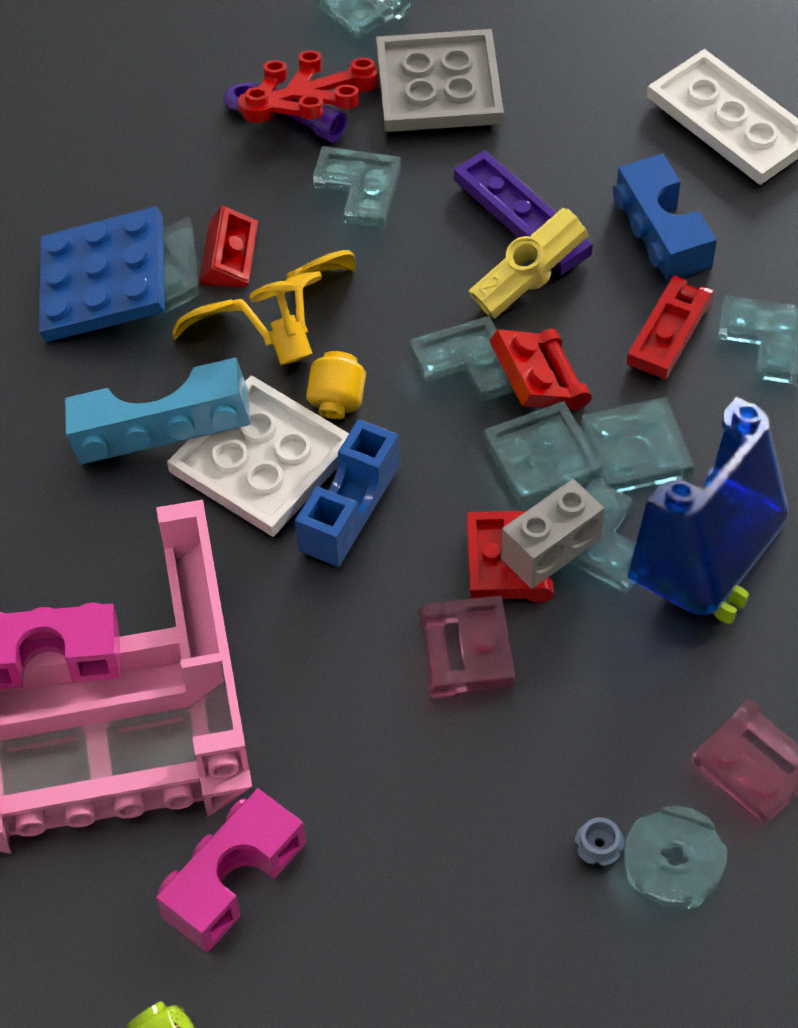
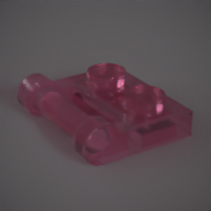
(482, 642)
(744, 769)

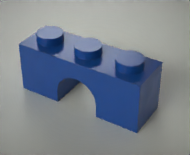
(673, 242)
(337, 515)

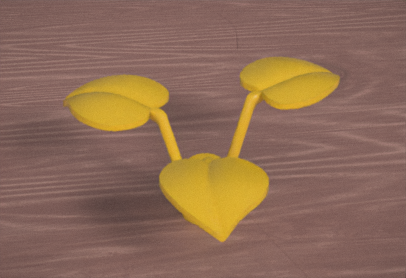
(288, 334)

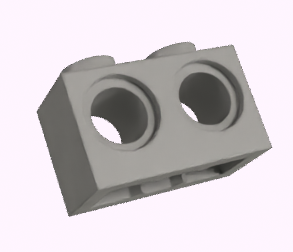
(552, 533)

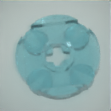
(671, 884)

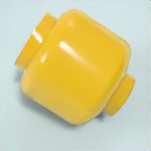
(336, 384)

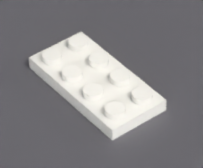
(729, 115)

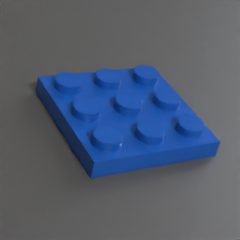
(101, 274)

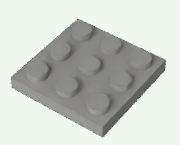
(439, 80)

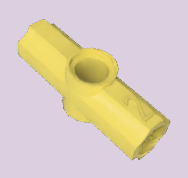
(545, 246)

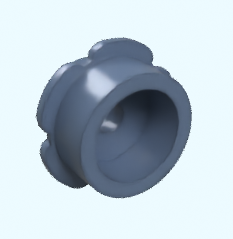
(603, 830)

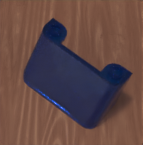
(704, 542)

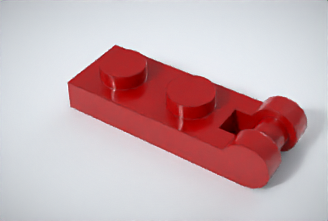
(669, 327)

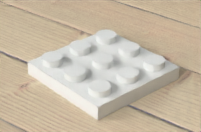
(263, 467)

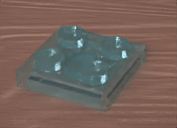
(638, 445)
(542, 453)

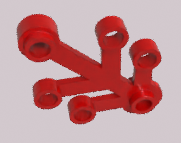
(262, 101)

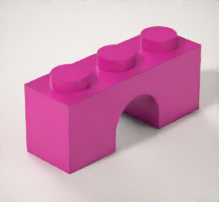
(82, 634)
(254, 835)

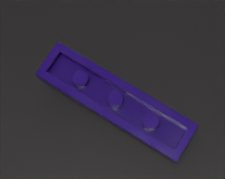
(512, 202)

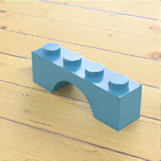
(206, 404)

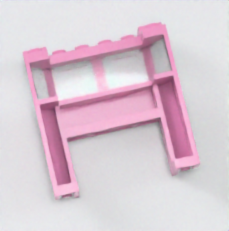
(138, 740)

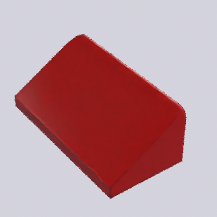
(228, 249)

